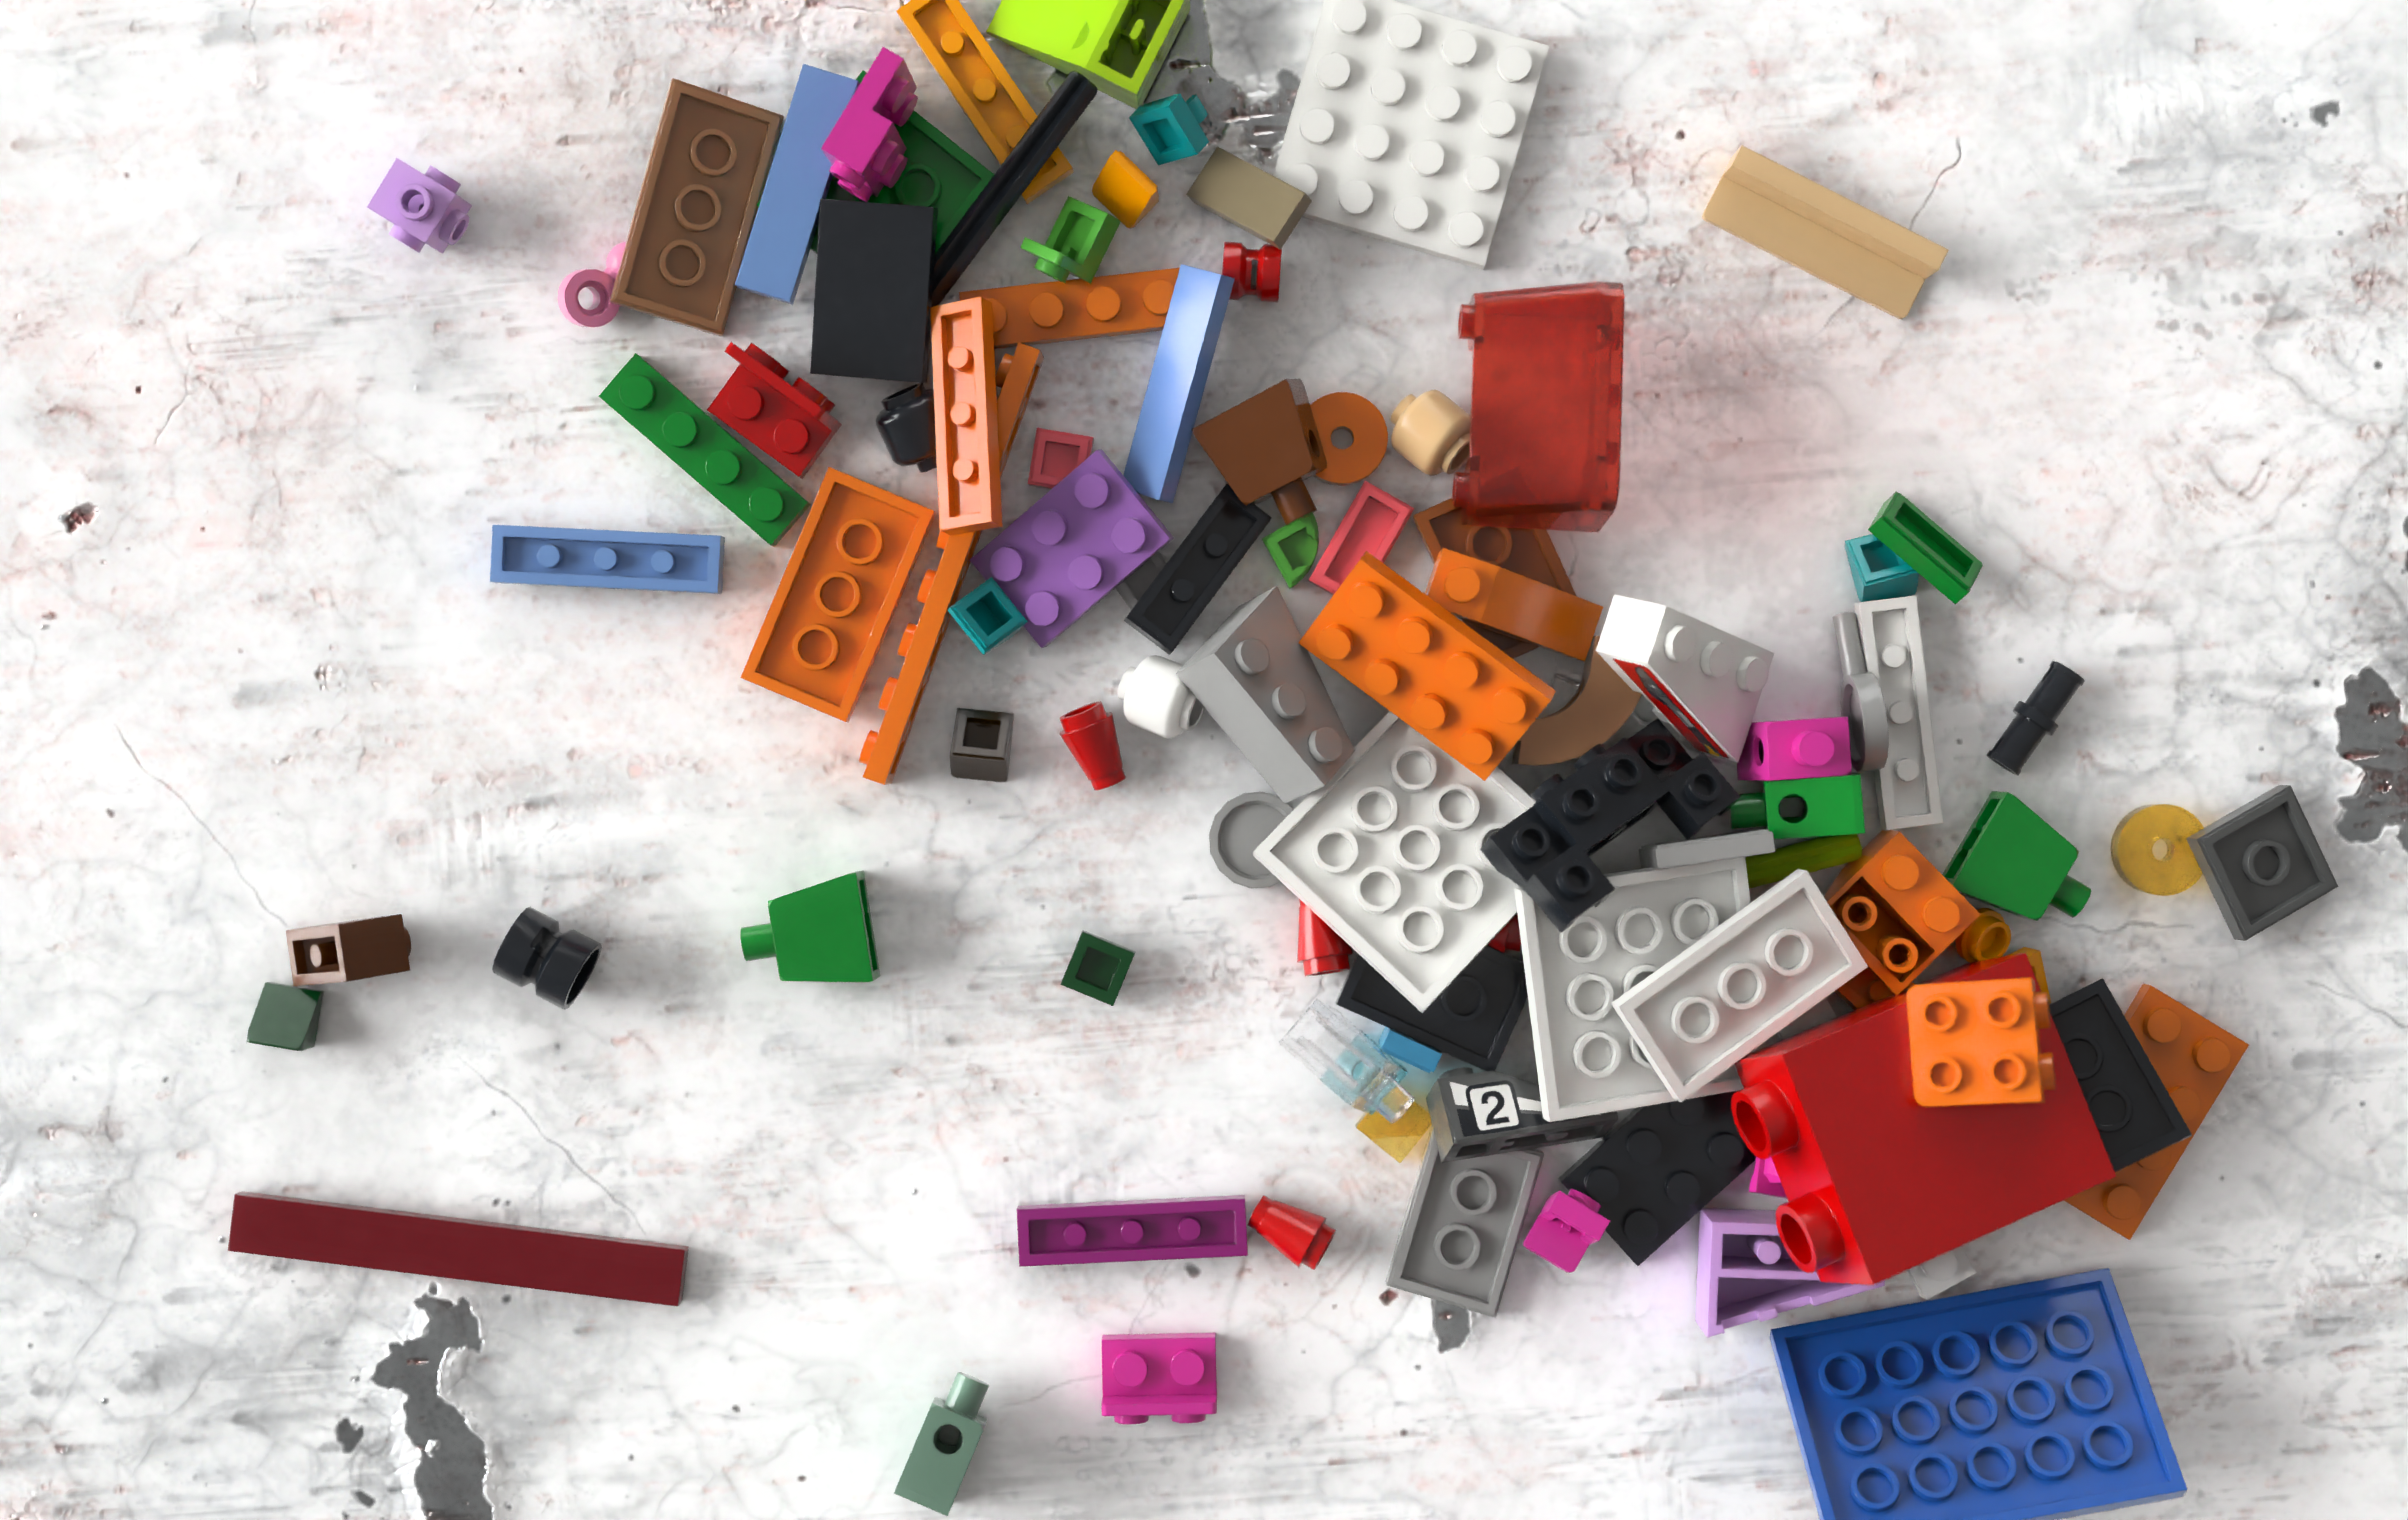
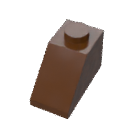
(348, 950)

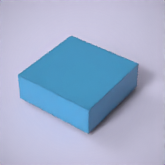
(1409, 1050)

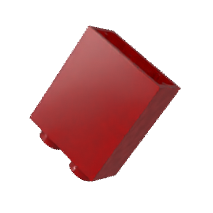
(1895, 1181)

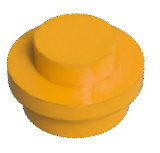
(1985, 938)

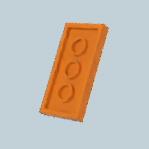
(838, 594)
(1426, 666)
(2194, 1065)

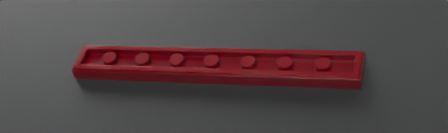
(458, 1248)

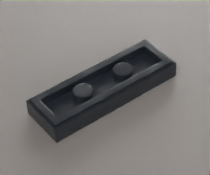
(1197, 570)

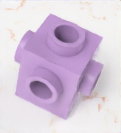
(421, 207)

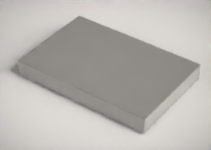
(1464, 1227)

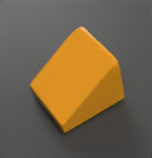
(1125, 190)

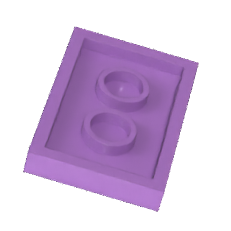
(1073, 547)

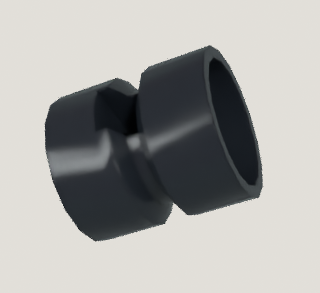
(544, 956)

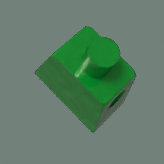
(1830, 807)
(2016, 862)
(818, 933)

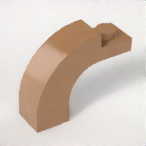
(1588, 719)

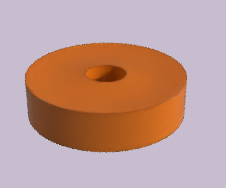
(1367, 430)

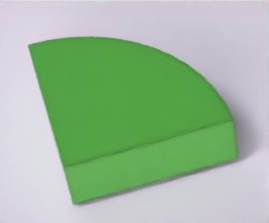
(1294, 549)

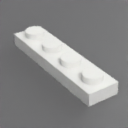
(1894, 653)

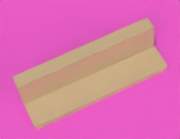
(1822, 232)

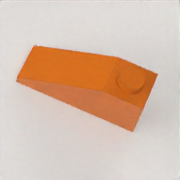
(1513, 604)

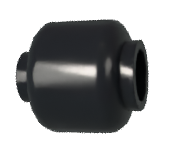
(909, 427)

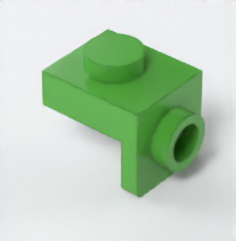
(1075, 242)

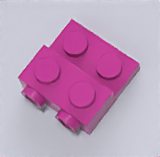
(864, 141)

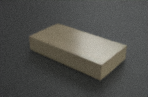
(1249, 197)

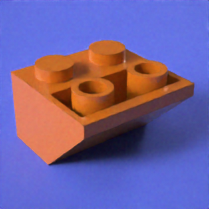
(1898, 909)

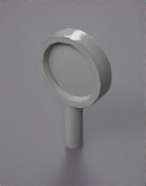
(1861, 699)
(1239, 830)

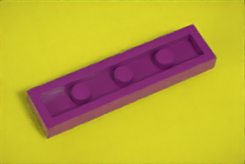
(1132, 1230)

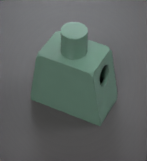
(938, 1469)

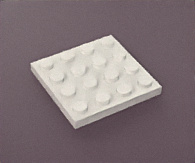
(1410, 125)
(1399, 860)
(1572, 977)

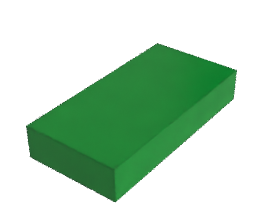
(1926, 547)

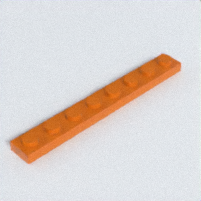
(942, 588)

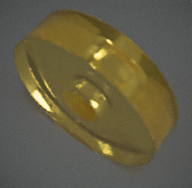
(2133, 847)

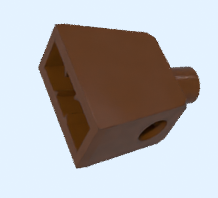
(1268, 448)

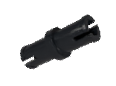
(2035, 717)

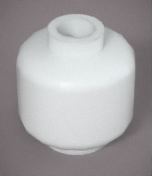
(1158, 698)

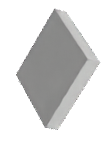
(1707, 849)

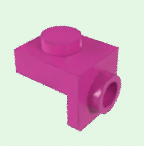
(1566, 1229)

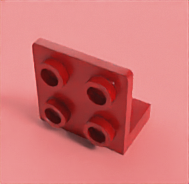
(778, 418)

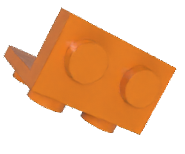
(1979, 1043)

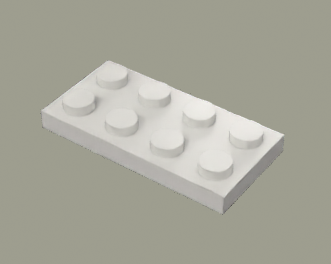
(1739, 985)

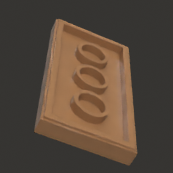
(696, 207)

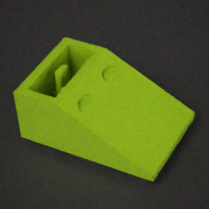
(1107, 41)

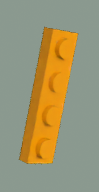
(979, 83)

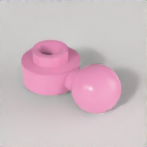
(601, 286)

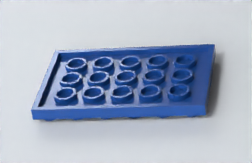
(1978, 1407)

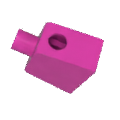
(1796, 749)

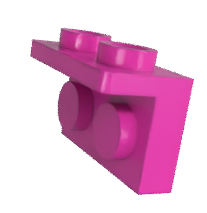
(1159, 1376)

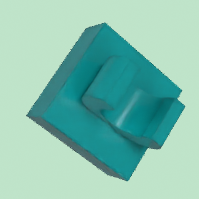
(1171, 127)

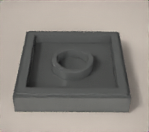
(2262, 862)

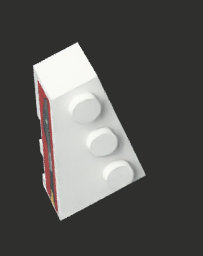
(1688, 671)

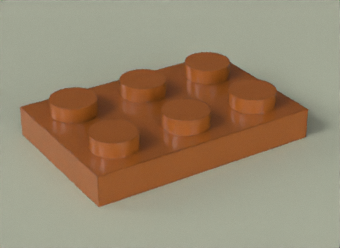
(1515, 549)

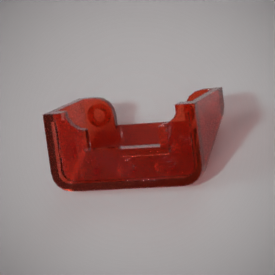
(1543, 407)

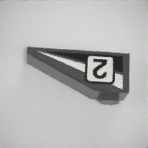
(1499, 1115)

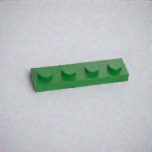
(704, 450)

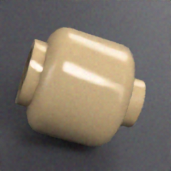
(1431, 432)

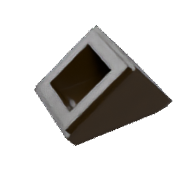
(981, 745)

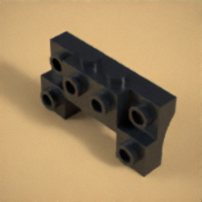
(1577, 816)

